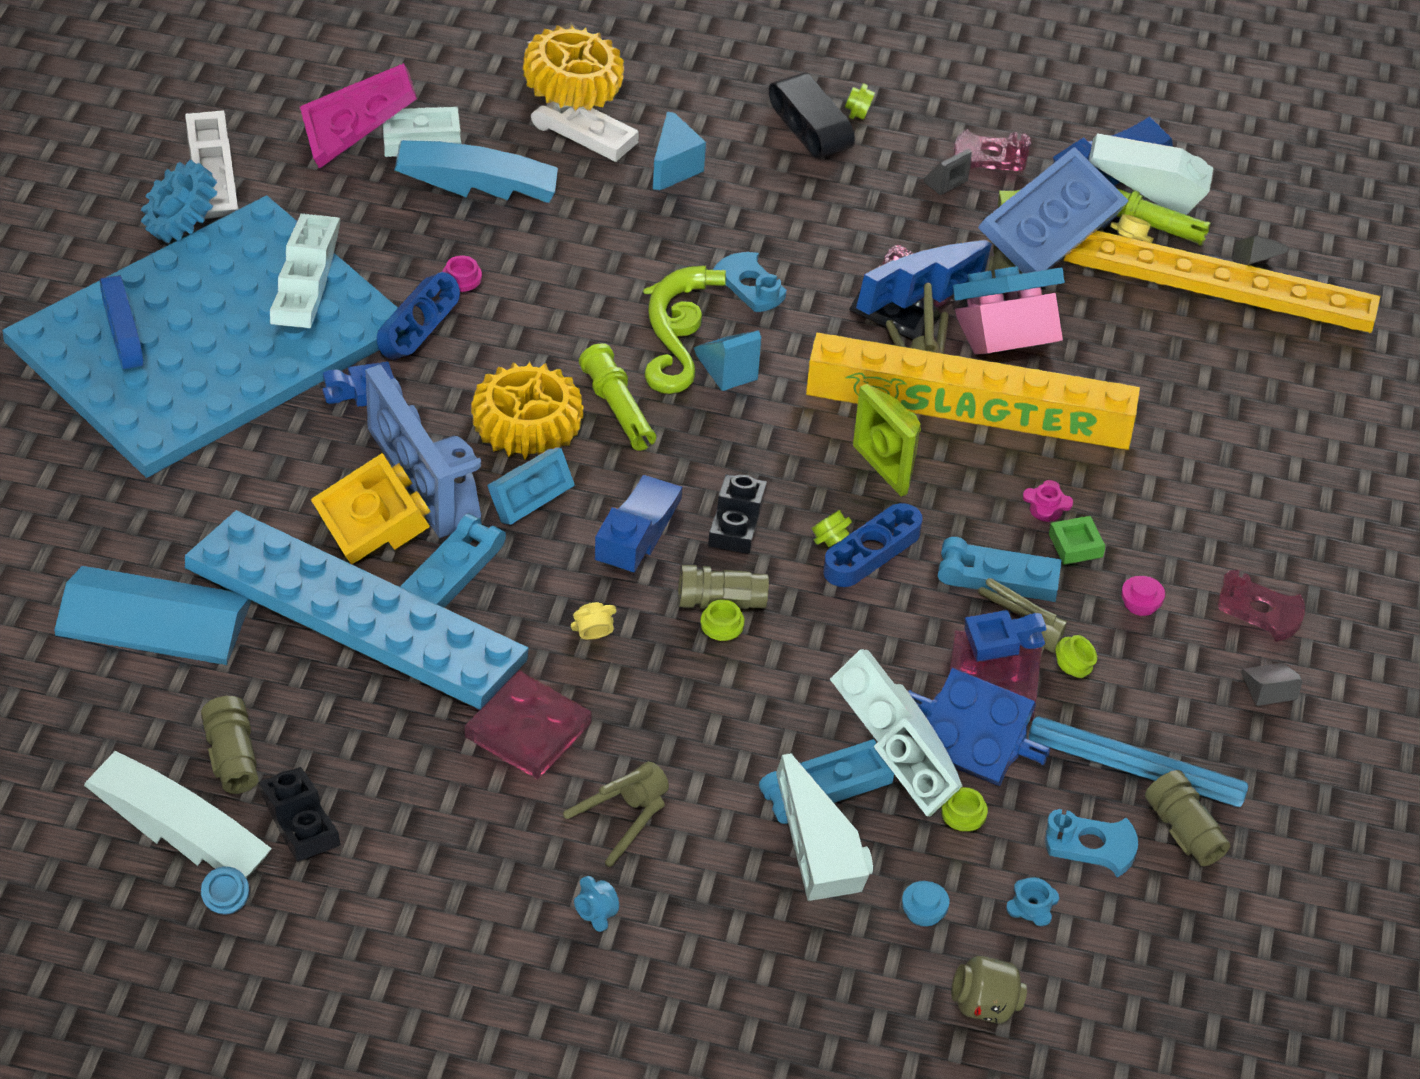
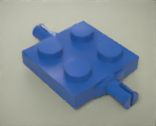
(981, 725)

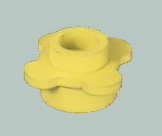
(1133, 228)
(594, 620)

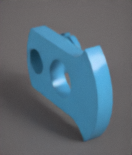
(768, 290)
(1118, 838)

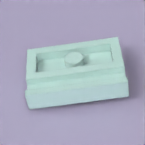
(421, 125)

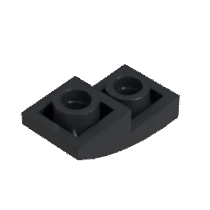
(737, 513)
(298, 813)

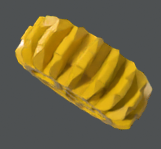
(573, 68)
(527, 409)

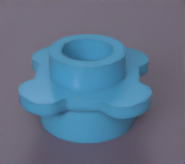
(1034, 891)
(596, 902)

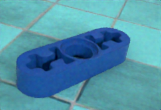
(404, 320)
(121, 322)
(868, 560)

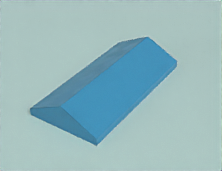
(151, 614)

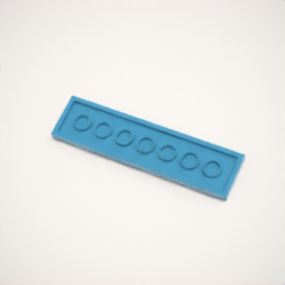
(357, 609)

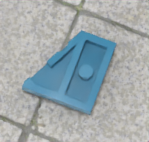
(1006, 281)

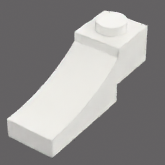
(211, 148)

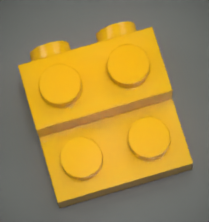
(372, 509)

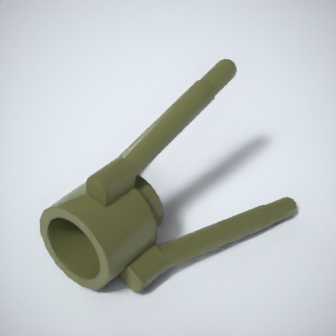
(925, 342)
(1021, 606)
(638, 788)

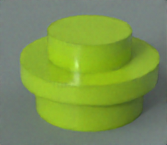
(859, 102)
(831, 529)
(722, 620)
(1076, 656)
(965, 810)

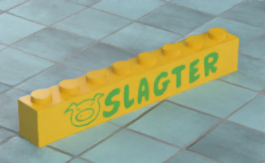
(976, 390)

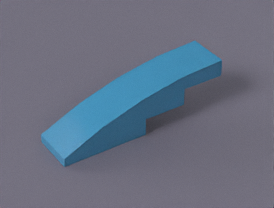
(468, 166)

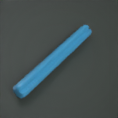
(1135, 760)

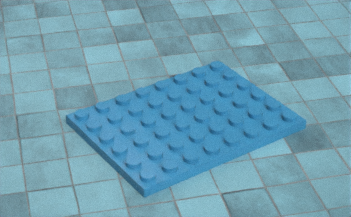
(201, 338)

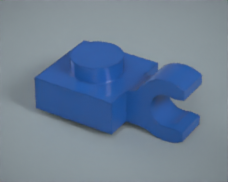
(350, 386)
(998, 636)

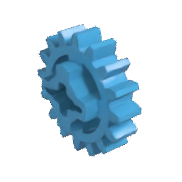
(179, 201)

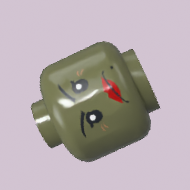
(988, 989)

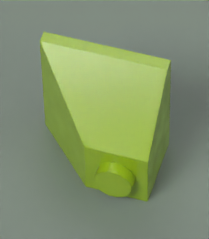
(887, 436)

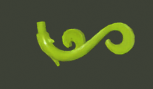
(687, 322)

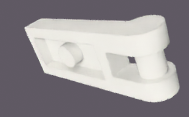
(587, 128)

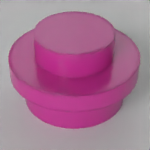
(465, 272)
(1142, 595)

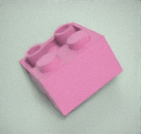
(1018, 322)

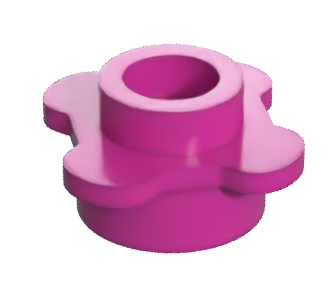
(1047, 501)

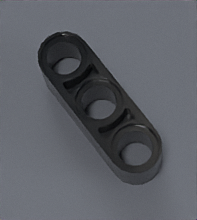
(811, 115)

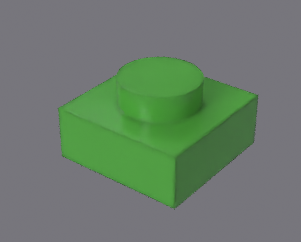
(1077, 540)

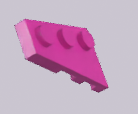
(353, 112)

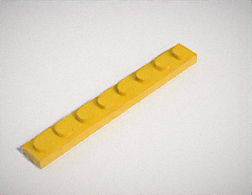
(1227, 280)

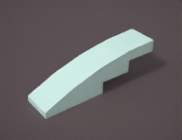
(305, 270)
(176, 814)

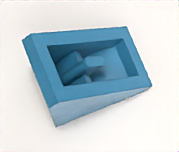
(678, 153)
(732, 359)

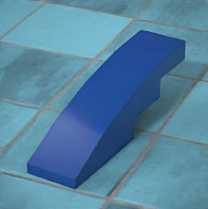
(904, 278)

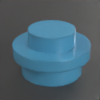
(225, 890)
(925, 903)

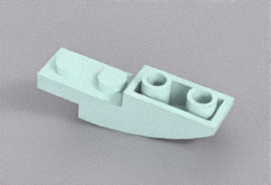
(901, 730)

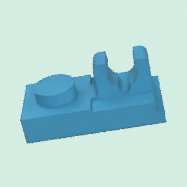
(530, 485)

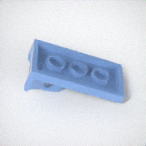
(1053, 213)
(426, 463)

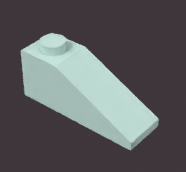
(1156, 171)
(823, 838)

